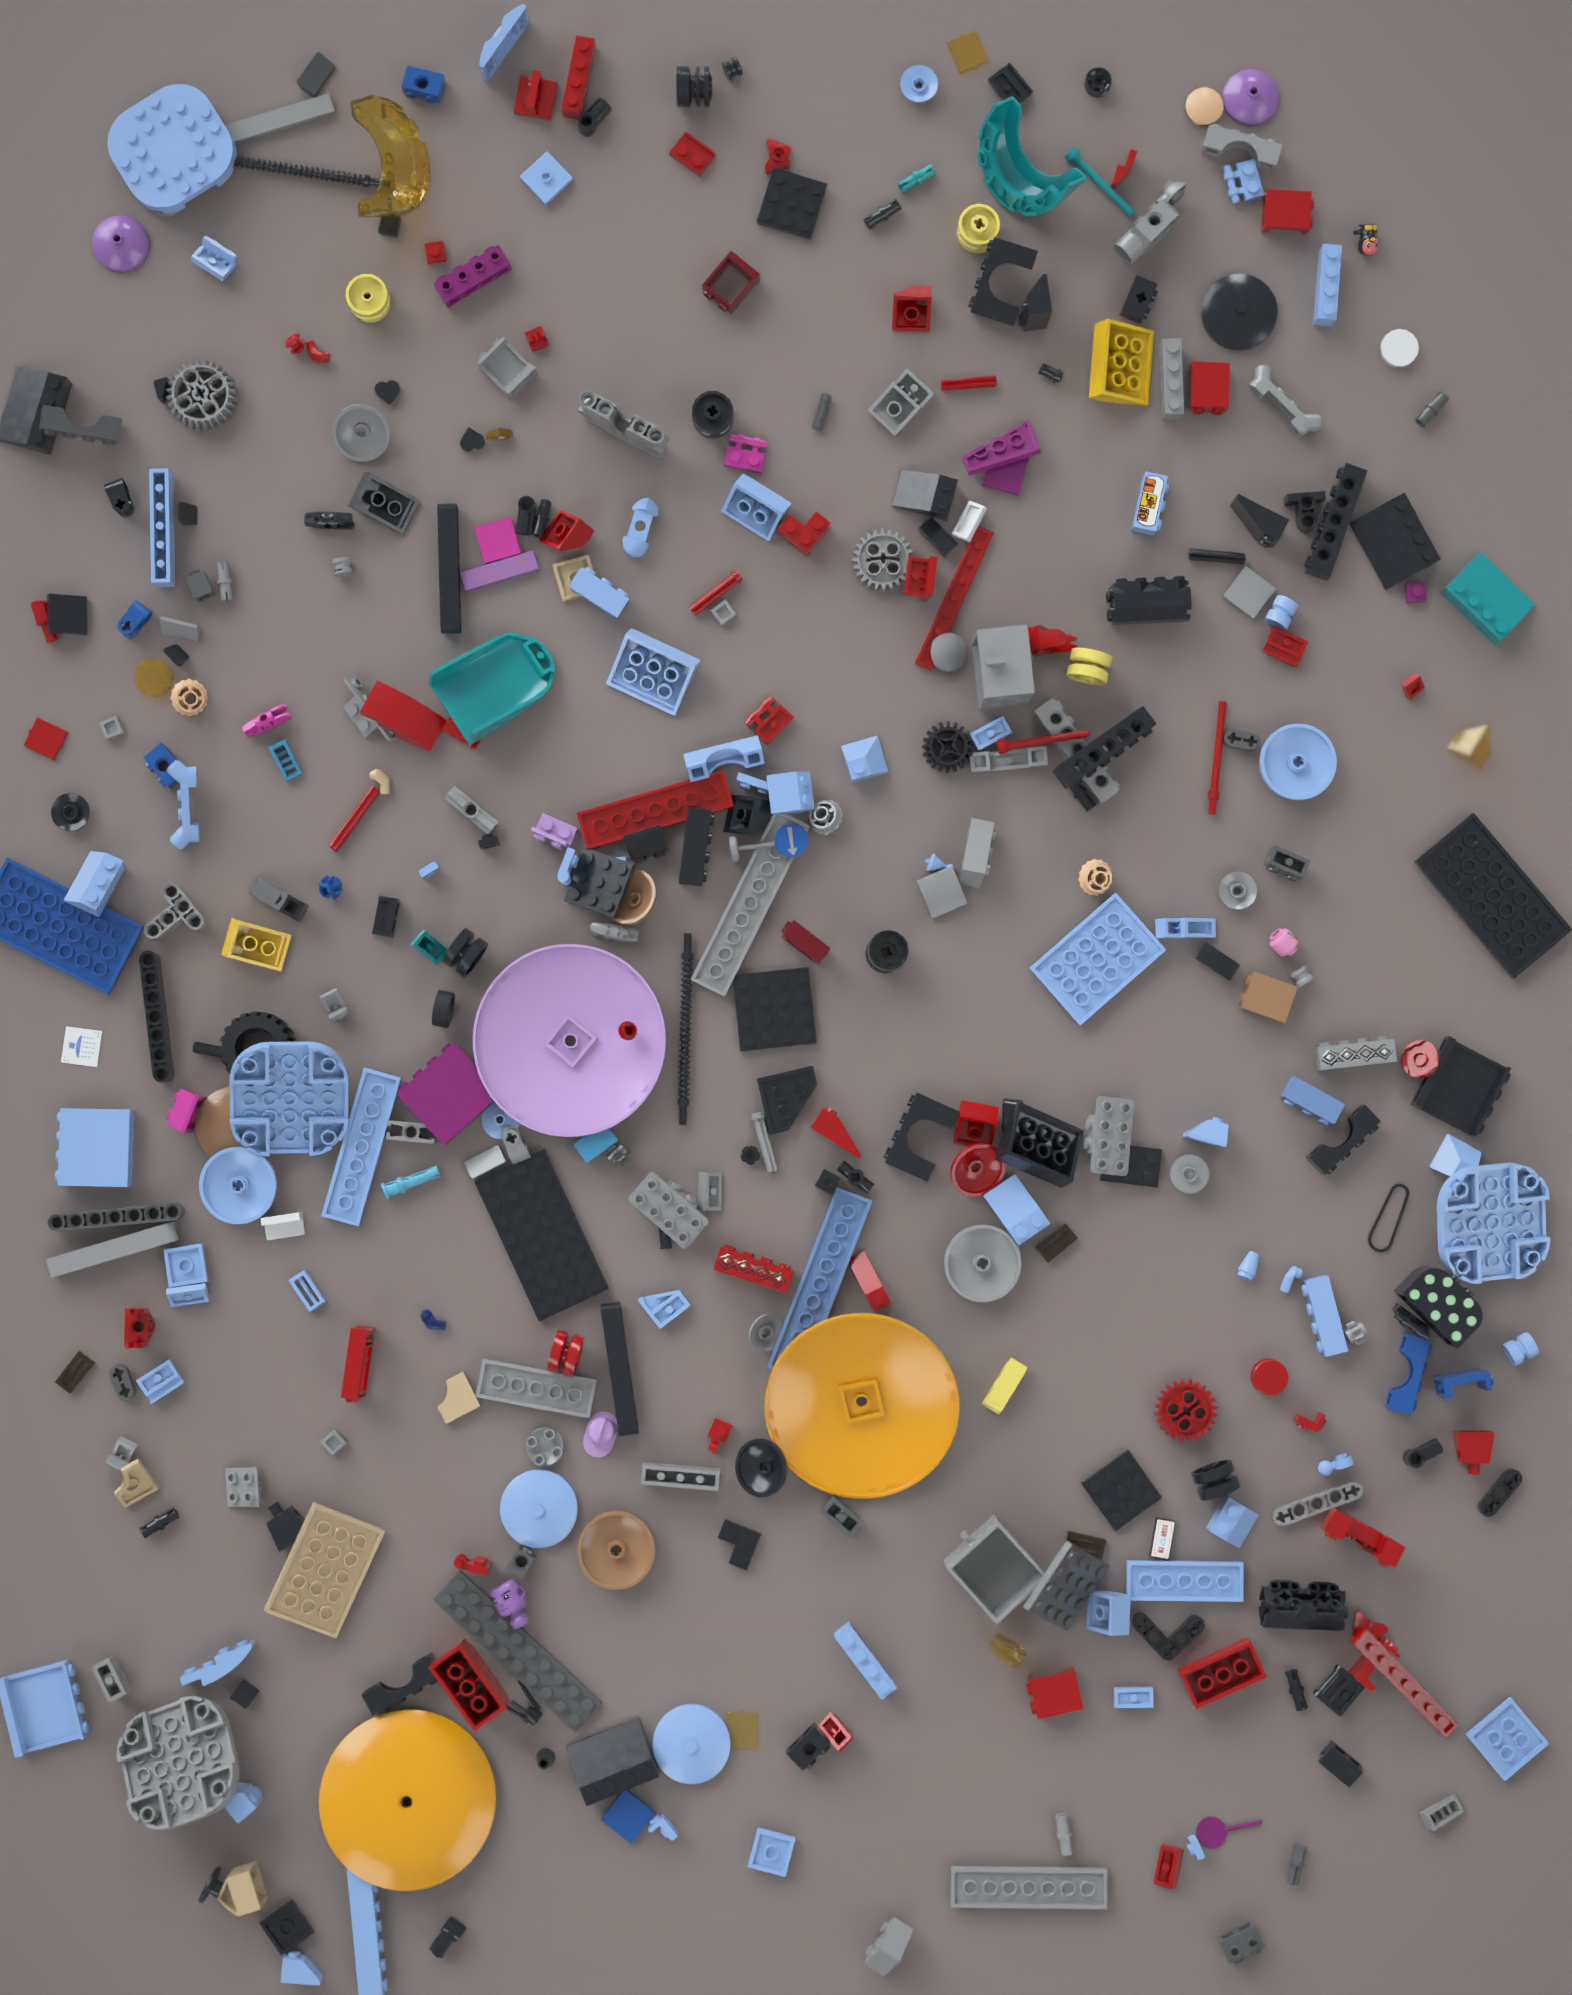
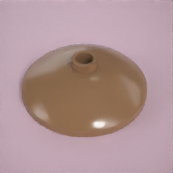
(643, 888)

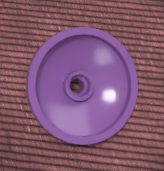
(1243, 105)
(127, 252)

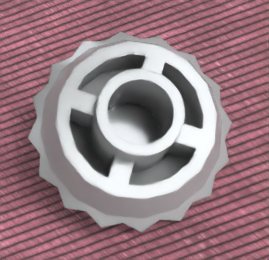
(825, 817)

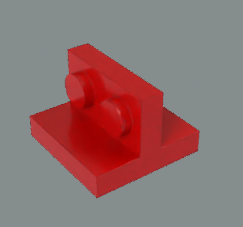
(535, 96)
(920, 577)

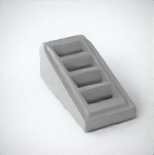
(1433, 1826)

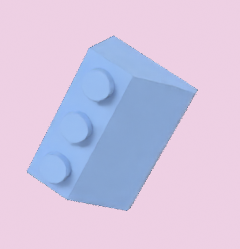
(755, 507)
(95, 882)

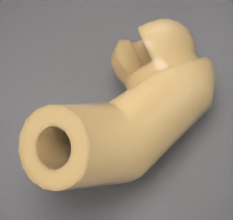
(384, 781)

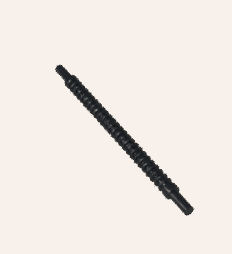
(366, 180)
(687, 956)

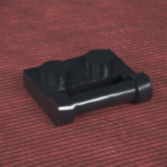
(1343, 1695)

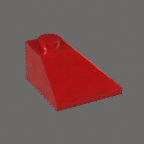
(912, 309)
(566, 532)

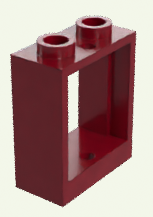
(743, 268)
(805, 941)

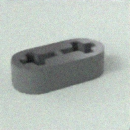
(1242, 735)
(127, 1380)

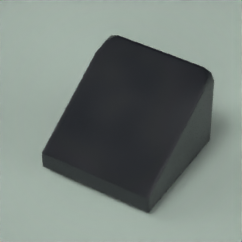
(160, 387)
(187, 514)
(176, 654)
(244, 1694)

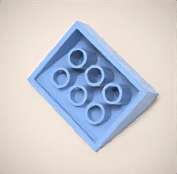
(652, 671)

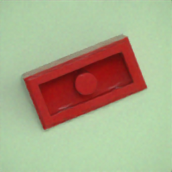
(1168, 1866)

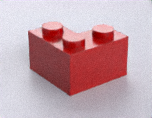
(805, 536)

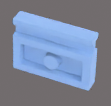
(160, 1381)

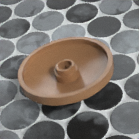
(213, 1123)
(616, 1550)

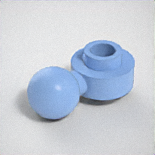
(1342, 1461)

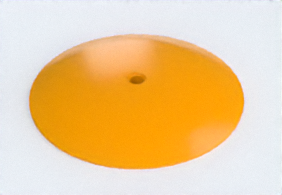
(416, 1758)

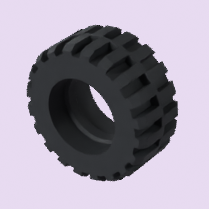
(243, 1026)

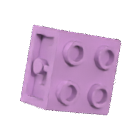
(555, 831)

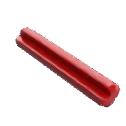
(968, 383)

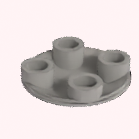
(948, 652)
(545, 1446)

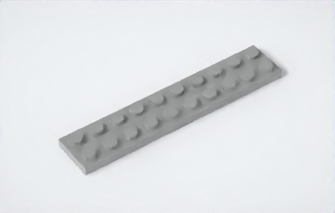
(745, 911)

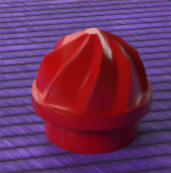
(627, 1030)

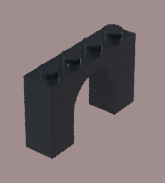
(1000, 253)
(920, 1109)

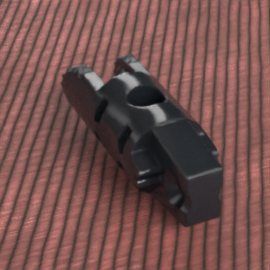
(329, 520)

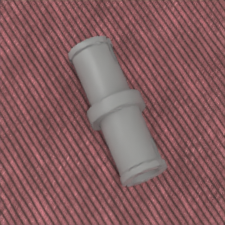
(224, 581)
(1064, 1834)

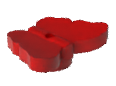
(777, 148)
(1361, 1621)

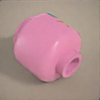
(1283, 942)

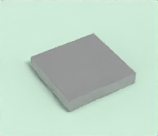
(1249, 592)

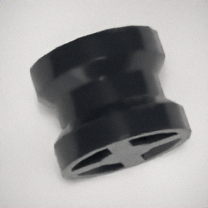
(732, 68)

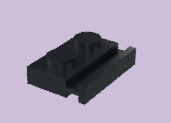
(1009, 83)

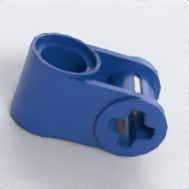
(136, 618)

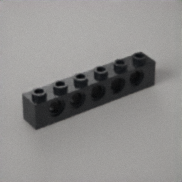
(1355, 477)
(1066, 771)

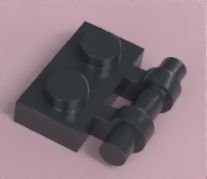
(1411, 1321)

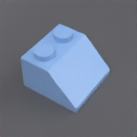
(790, 792)
(1232, 1521)
(1108, 1613)
(244, 1801)

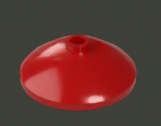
(982, 1176)

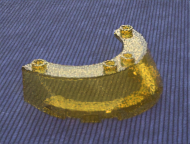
(402, 158)

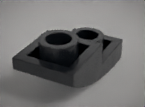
(1218, 961)

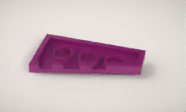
(1011, 447)

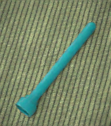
(1075, 157)

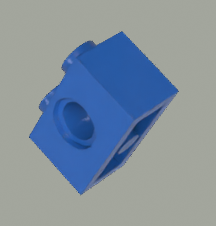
(415, 77)
(155, 759)

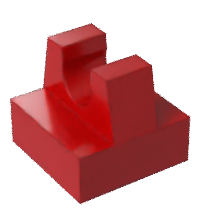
(536, 338)

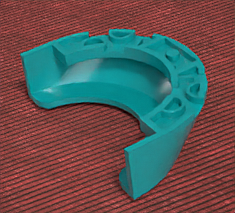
(1009, 172)

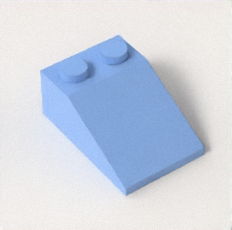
(1016, 1209)

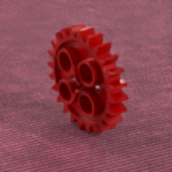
(1175, 1395)

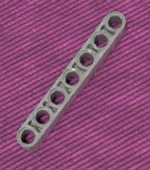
(112, 1249)

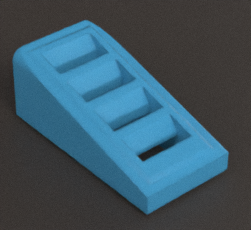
(272, 748)

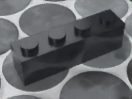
(695, 845)

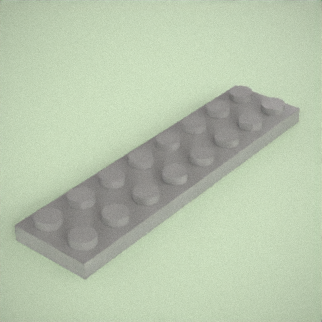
(1028, 1887)

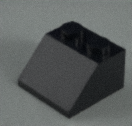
(646, 844)

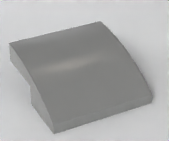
(941, 892)

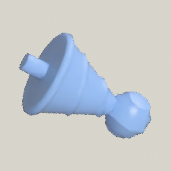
(935, 863)

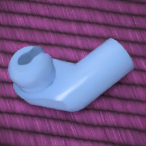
(1289, 1277)

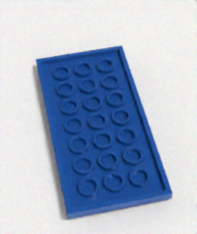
(61, 934)

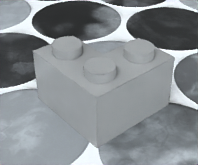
(888, 1947)

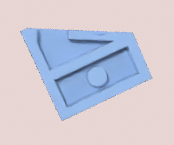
(664, 1306)

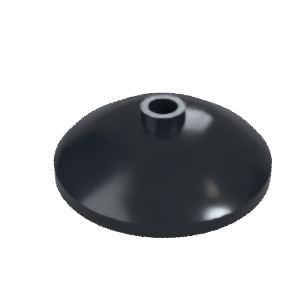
(753, 1471)

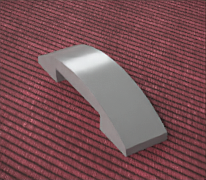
(1013, 760)

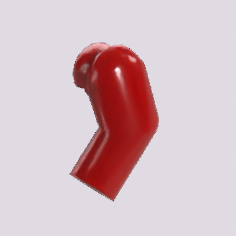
(317, 355)

